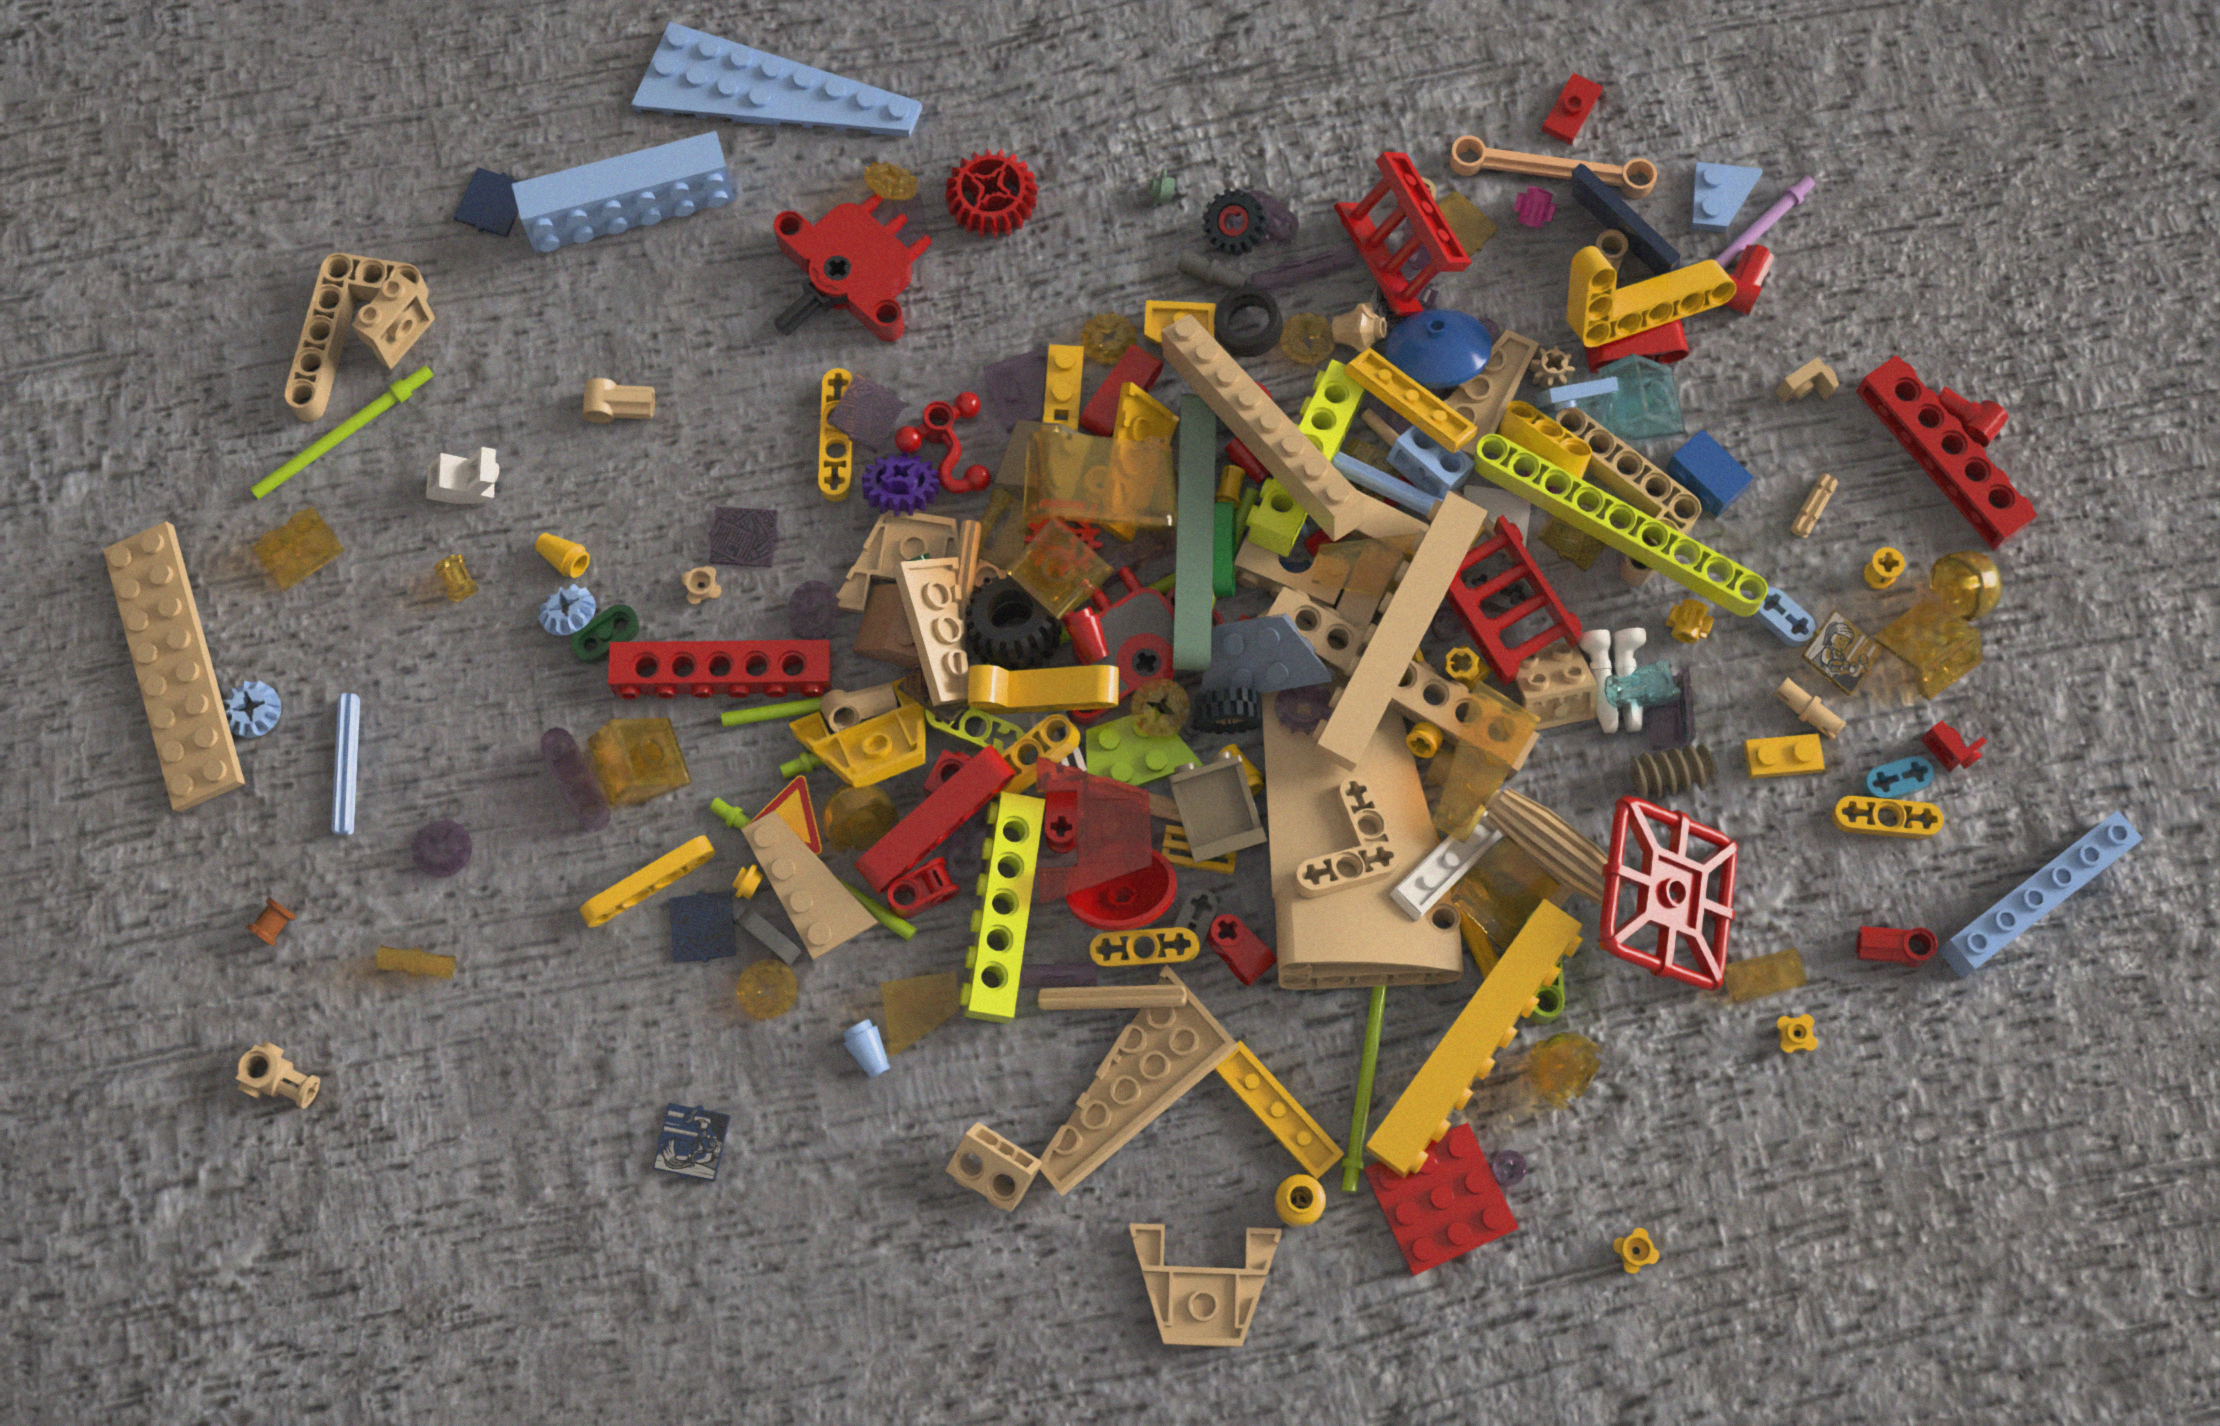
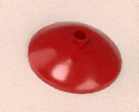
(1128, 900)

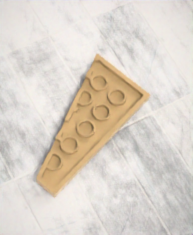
(1138, 1080)

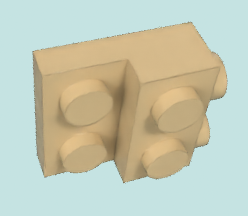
(393, 319)

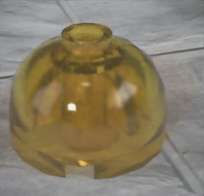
(1967, 584)
(857, 816)
(1563, 1067)

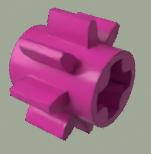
(1535, 207)

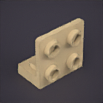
(1557, 686)

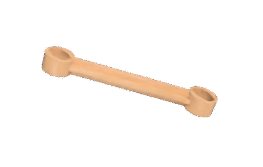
(1550, 166)

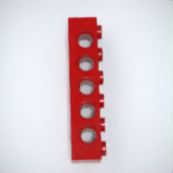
(1946, 470)
(630, 658)

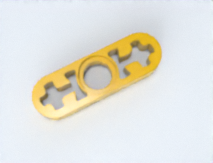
(1913, 829)
(1117, 939)

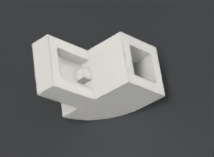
(463, 479)

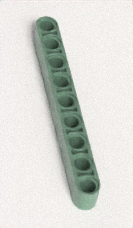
(1194, 536)

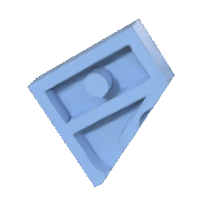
(1719, 194)
(1566, 396)

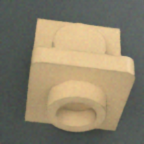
(1809, 377)

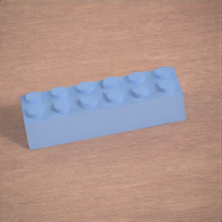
(623, 192)

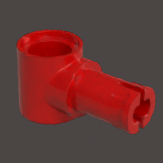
(1979, 420)

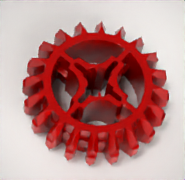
(986, 176)

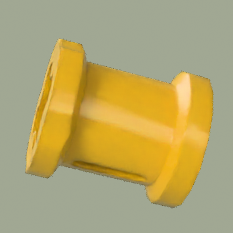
(1884, 568)

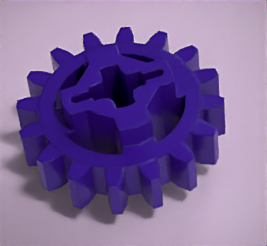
(900, 484)

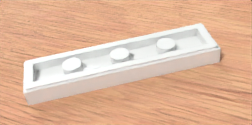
(1443, 869)

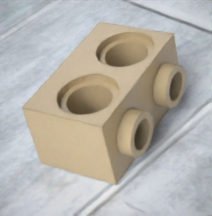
(997, 1158)

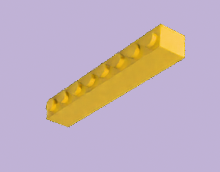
(1474, 1038)

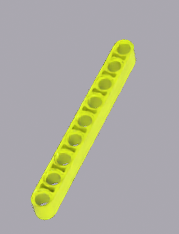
(1626, 540)

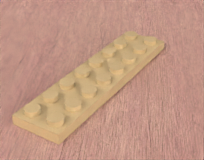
(173, 667)

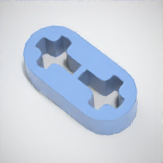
(1784, 617)

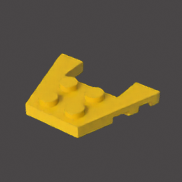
(872, 748)

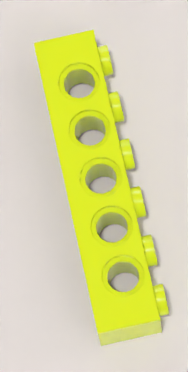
(1280, 530)
(1026, 817)

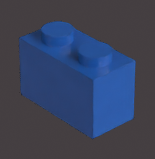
(1709, 473)

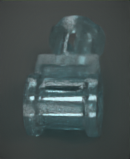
(1646, 685)

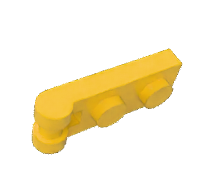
(1064, 384)

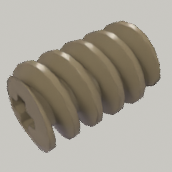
(1671, 770)

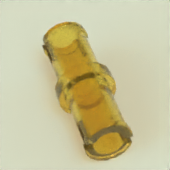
(415, 962)

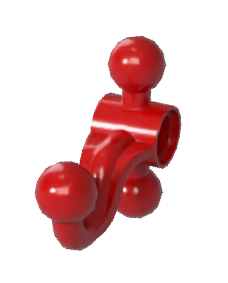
(909, 439)

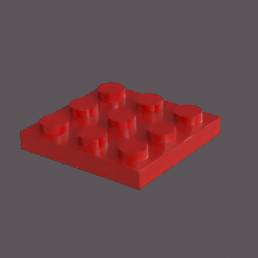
(1445, 1205)

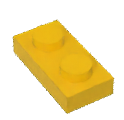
(1783, 756)

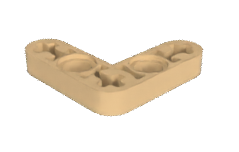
(1364, 849)

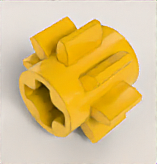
(1689, 621)

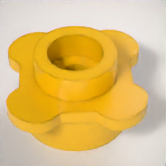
(1789, 1041)
(1646, 1254)

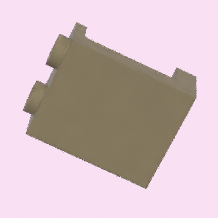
(1216, 807)

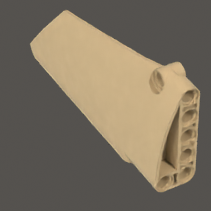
(1358, 932)

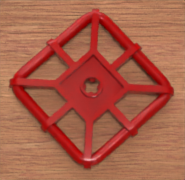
(1654, 905)

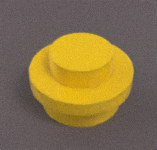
(747, 881)

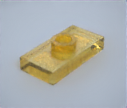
(1765, 975)

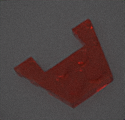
(1110, 829)

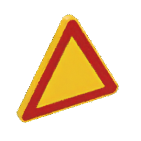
(797, 811)

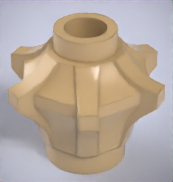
(1359, 327)

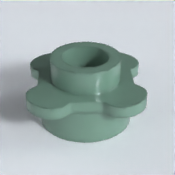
(1161, 189)

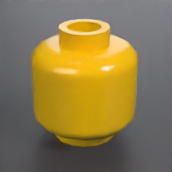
(1300, 1187)

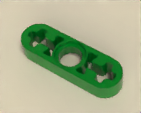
(1224, 549)

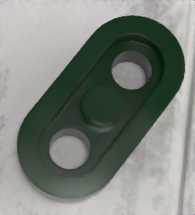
(603, 631)

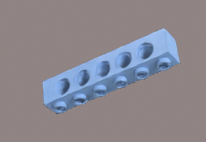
(2039, 894)

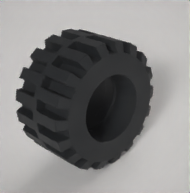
(1010, 647)

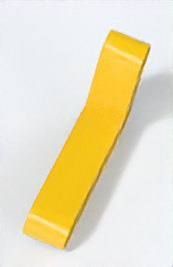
(1605, 314)

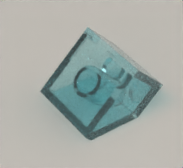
(1645, 402)

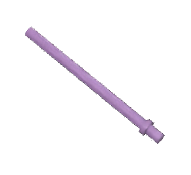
(1792, 196)

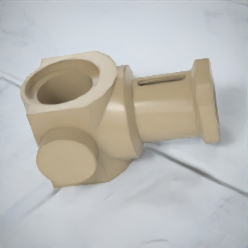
(276, 1078)

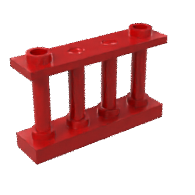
(1429, 229)
(1486, 631)

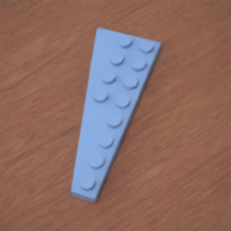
(730, 80)

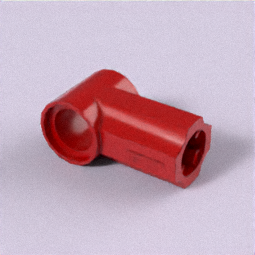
(1748, 277)
(1892, 945)

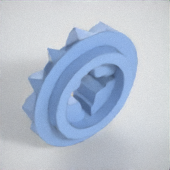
(579, 615)
(264, 716)

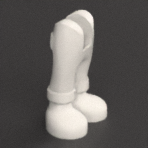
(1623, 644)

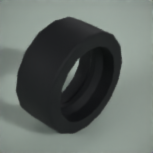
(1240, 299)

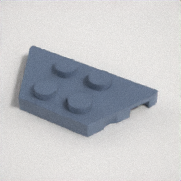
(1263, 656)

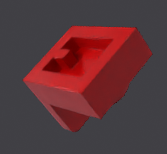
(1948, 747)

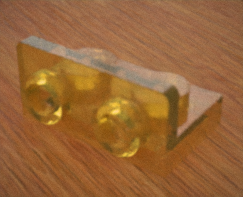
(298, 548)

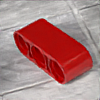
(1660, 344)
(1135, 367)

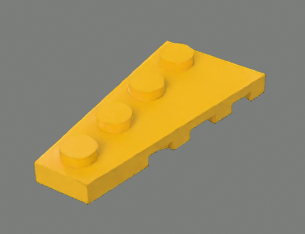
(1137, 418)

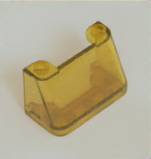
(1100, 480)

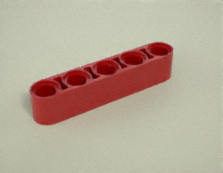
(935, 819)

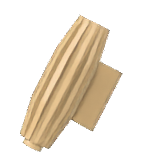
(1551, 844)

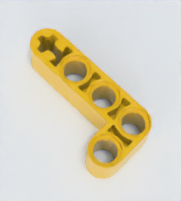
(1042, 690)

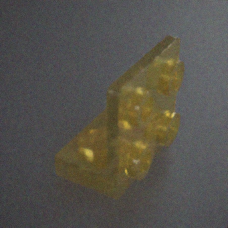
(1933, 644)
(1503, 890)

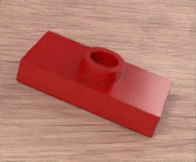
(1572, 108)

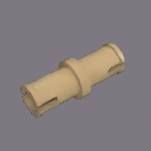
(1809, 708)

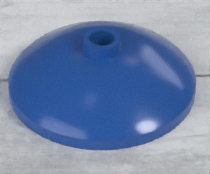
(1439, 347)

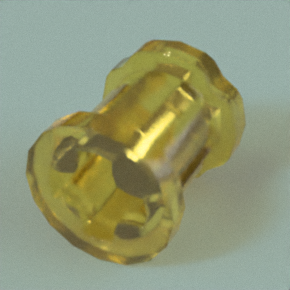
(456, 578)

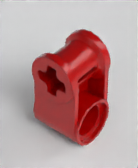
(1060, 813)
(924, 888)
(1244, 952)

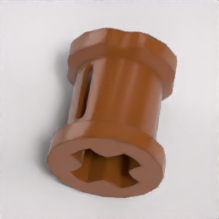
(271, 921)

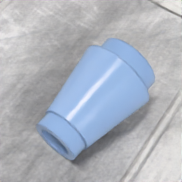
(867, 1048)

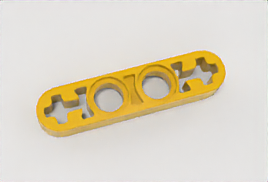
(831, 435)
(647, 881)

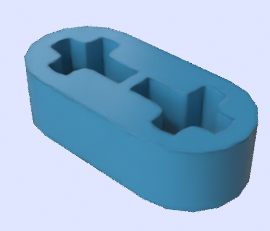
(1895, 771)

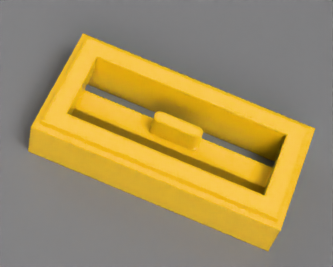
(1168, 843)

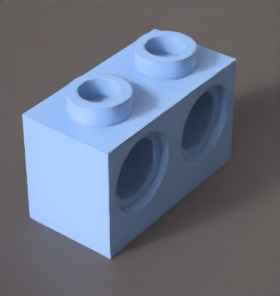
(1429, 463)

